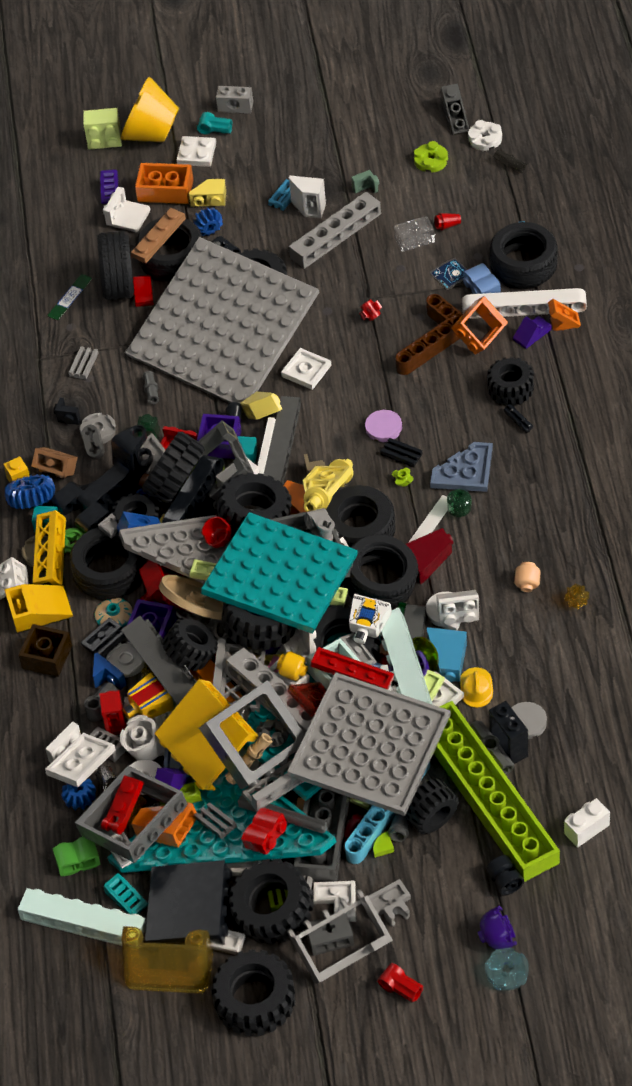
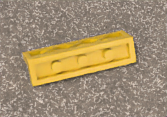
(55, 551)

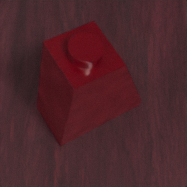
(431, 552)

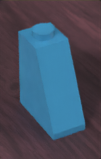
(451, 651)

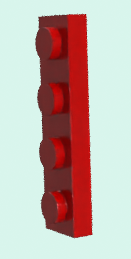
(334, 662)

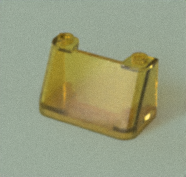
(167, 965)

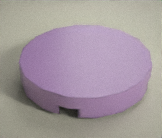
(383, 425)

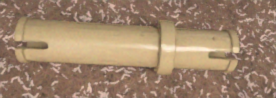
(253, 753)

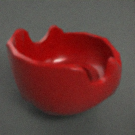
(216, 532)

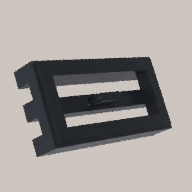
(402, 450)

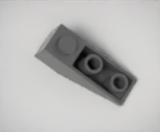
(454, 108)

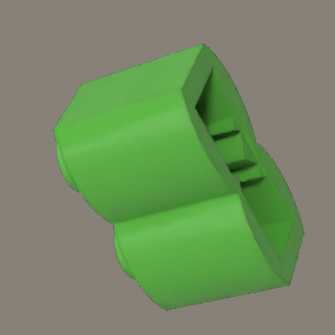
(76, 856)

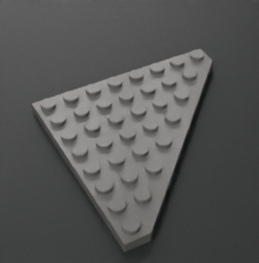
(173, 544)

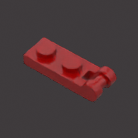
(122, 805)

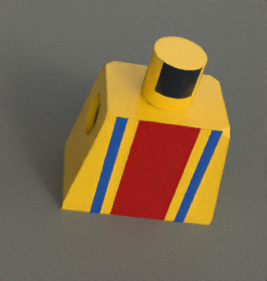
(148, 699)

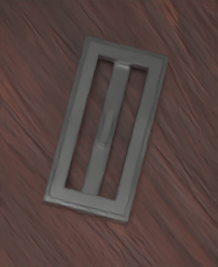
(206, 812)

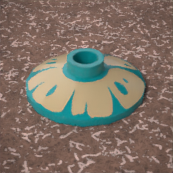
(121, 612)

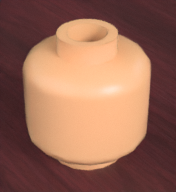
(527, 576)

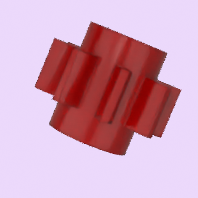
(370, 310)

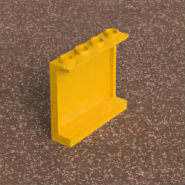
(186, 742)

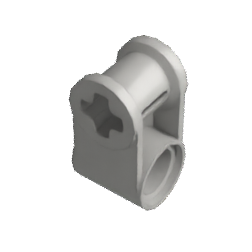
(320, 523)

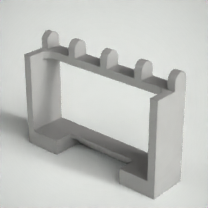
(384, 939)

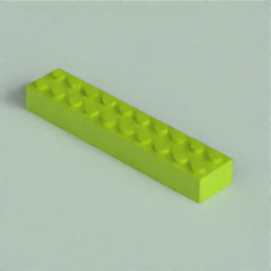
(494, 798)

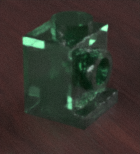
(150, 424)

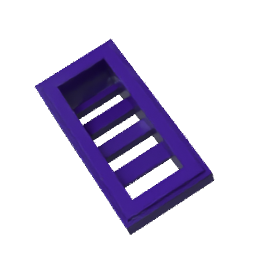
(106, 178)

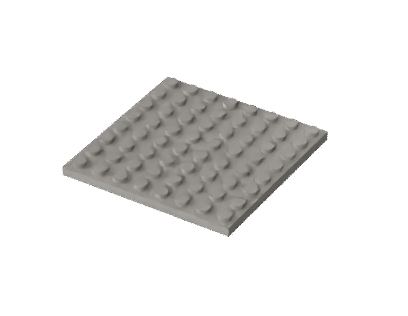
(222, 322)

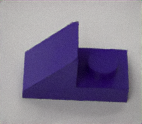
(531, 331)

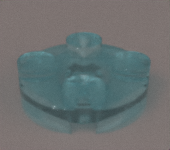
(507, 980)

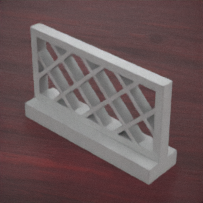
(220, 679)

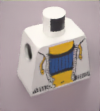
(368, 617)

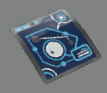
(449, 273)

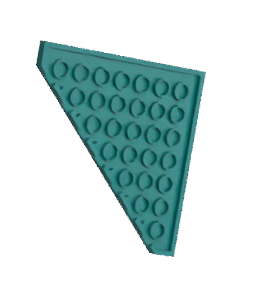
(205, 846)

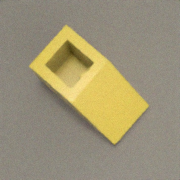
(209, 193)
(261, 405)

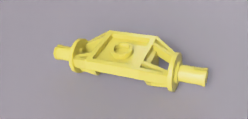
(324, 482)

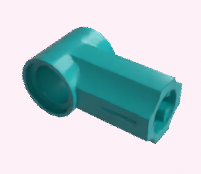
(209, 123)

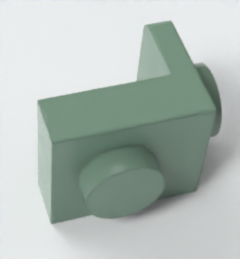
(364, 181)

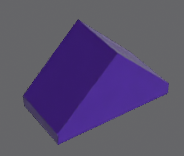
(172, 777)

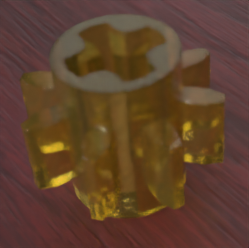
(576, 596)

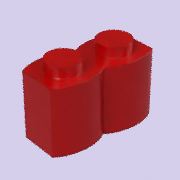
(264, 830)

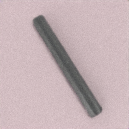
(291, 816)

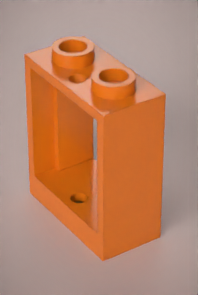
(489, 315)

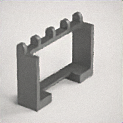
(214, 438)

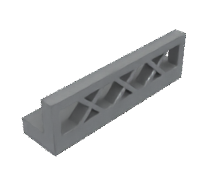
(273, 791)

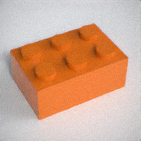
(164, 183)

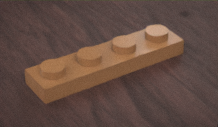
(158, 235)

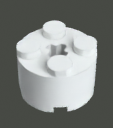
(140, 738)

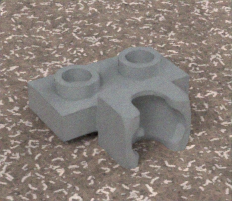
(391, 901)

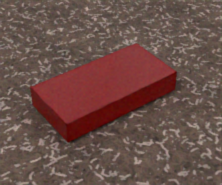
(143, 291)

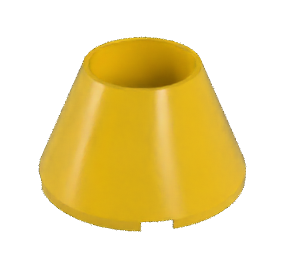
(151, 115)

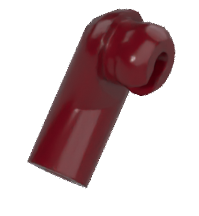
(351, 825)

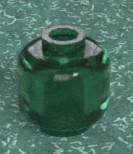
(459, 503)

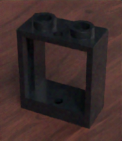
(510, 732)

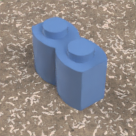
(481, 280)

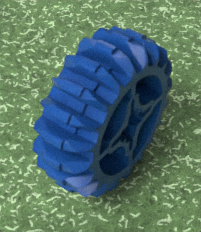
(29, 491)

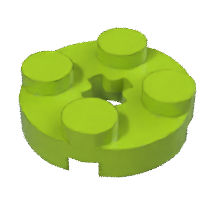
(434, 150)

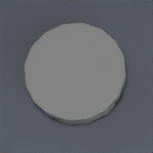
(105, 425)
(532, 717)

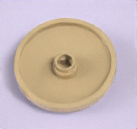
(187, 595)

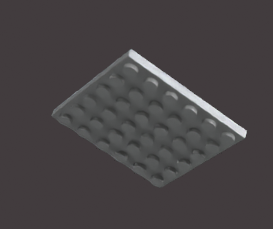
(369, 743)

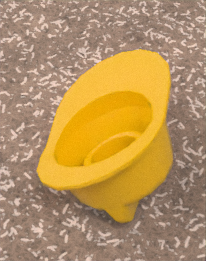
(477, 687)

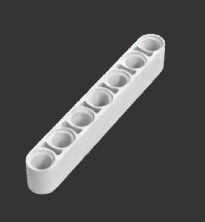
(528, 302)

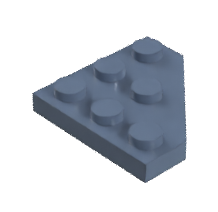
(465, 469)

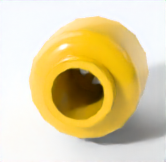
(292, 666)

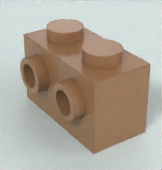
(53, 461)

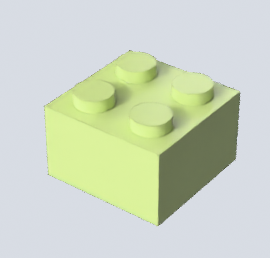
(102, 128)

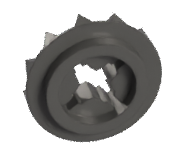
(279, 736)

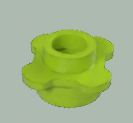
(405, 480)

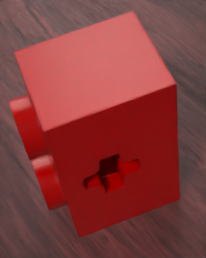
(112, 711)

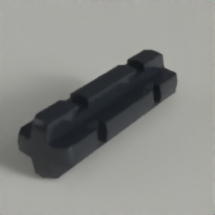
(518, 418)

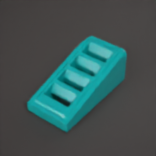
(116, 886)

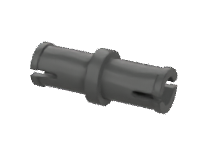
(150, 387)

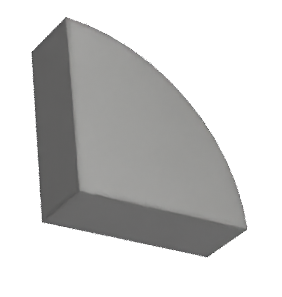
(109, 526)

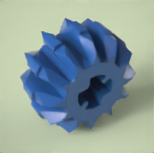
(208, 221)
(79, 796)

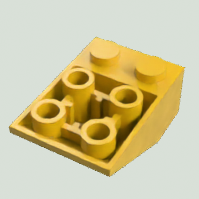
(37, 605)

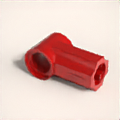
(395, 980)

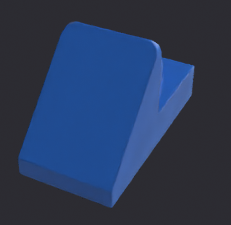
(104, 670)

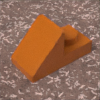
(562, 316)

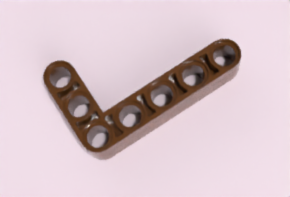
(433, 341)

